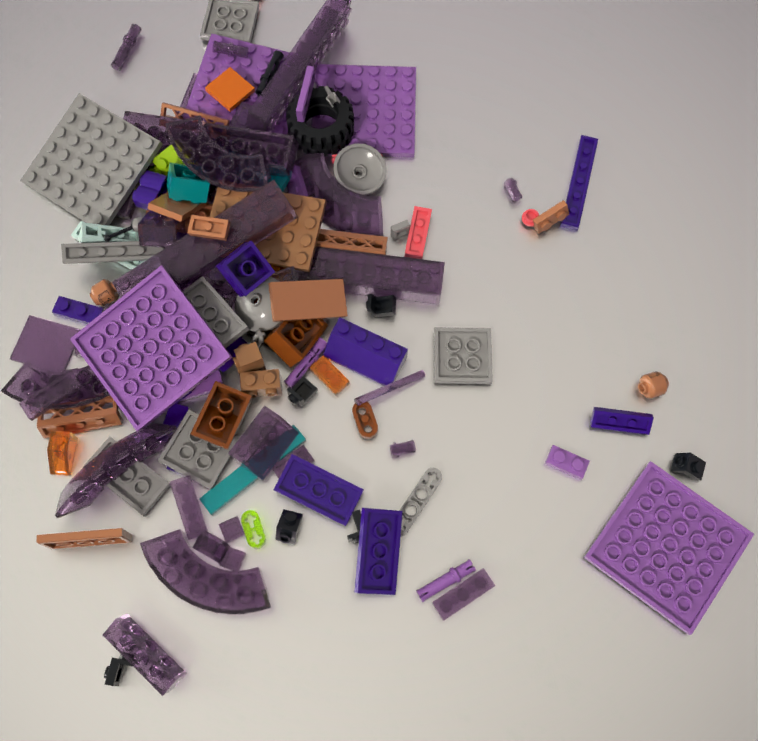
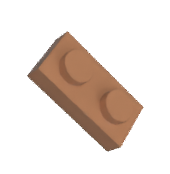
(550, 217)
(209, 227)

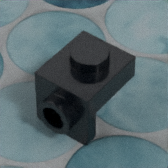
(381, 305)
(301, 392)
(689, 465)
(357, 519)
(288, 526)
(114, 671)

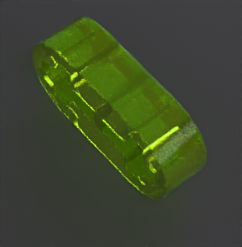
(249, 531)

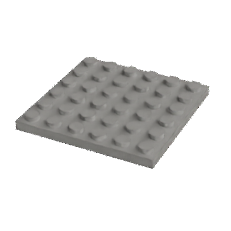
(91, 162)

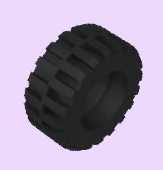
(327, 139)

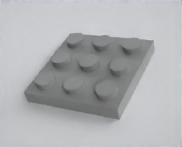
(230, 19)
(462, 355)
(193, 455)

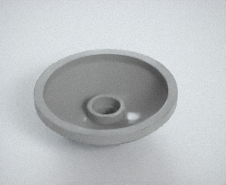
(360, 159)
(257, 315)

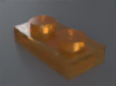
(329, 375)

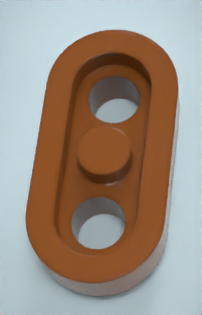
(365, 420)

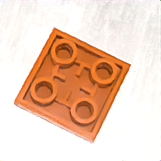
(230, 89)

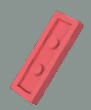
(418, 232)

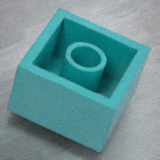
(185, 185)

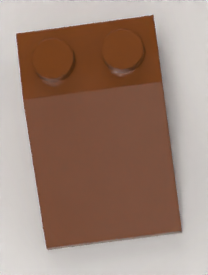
(295, 338)
(221, 415)

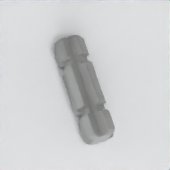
(258, 337)

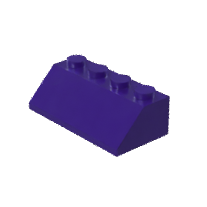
(365, 352)

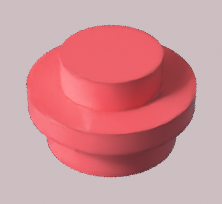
(528, 216)

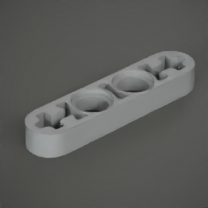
(417, 502)

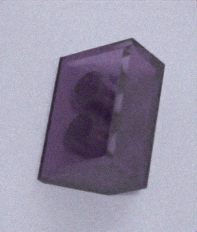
(263, 443)

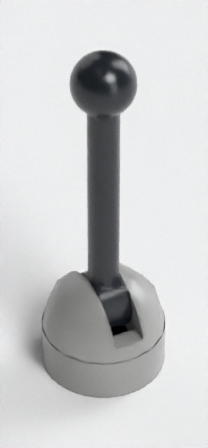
(134, 226)

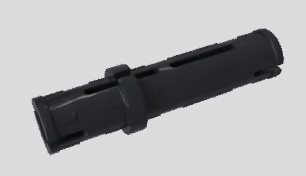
(274, 63)

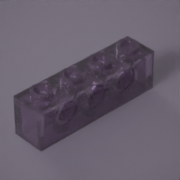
(144, 654)

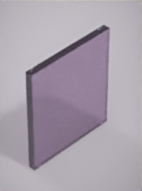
(45, 344)

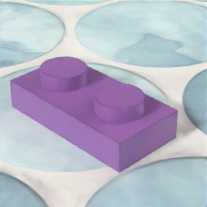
(296, 184)
(567, 462)

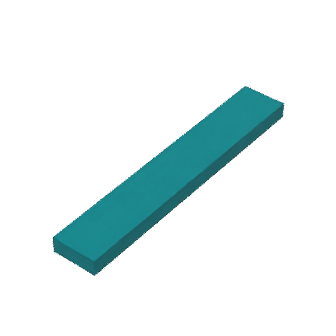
(238, 482)

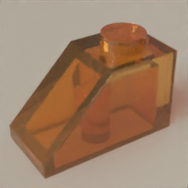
(61, 452)

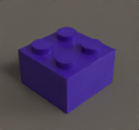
(245, 268)

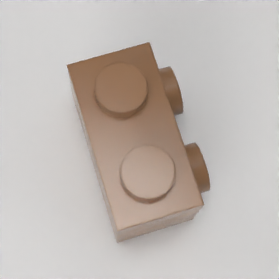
(248, 358)
(261, 383)

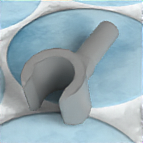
(332, 97)

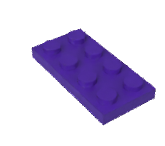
(318, 490)
(378, 551)

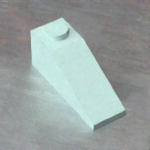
(95, 232)

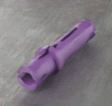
(302, 367)
(454, 575)

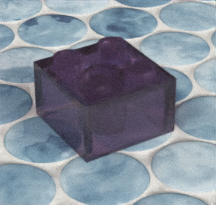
(159, 230)

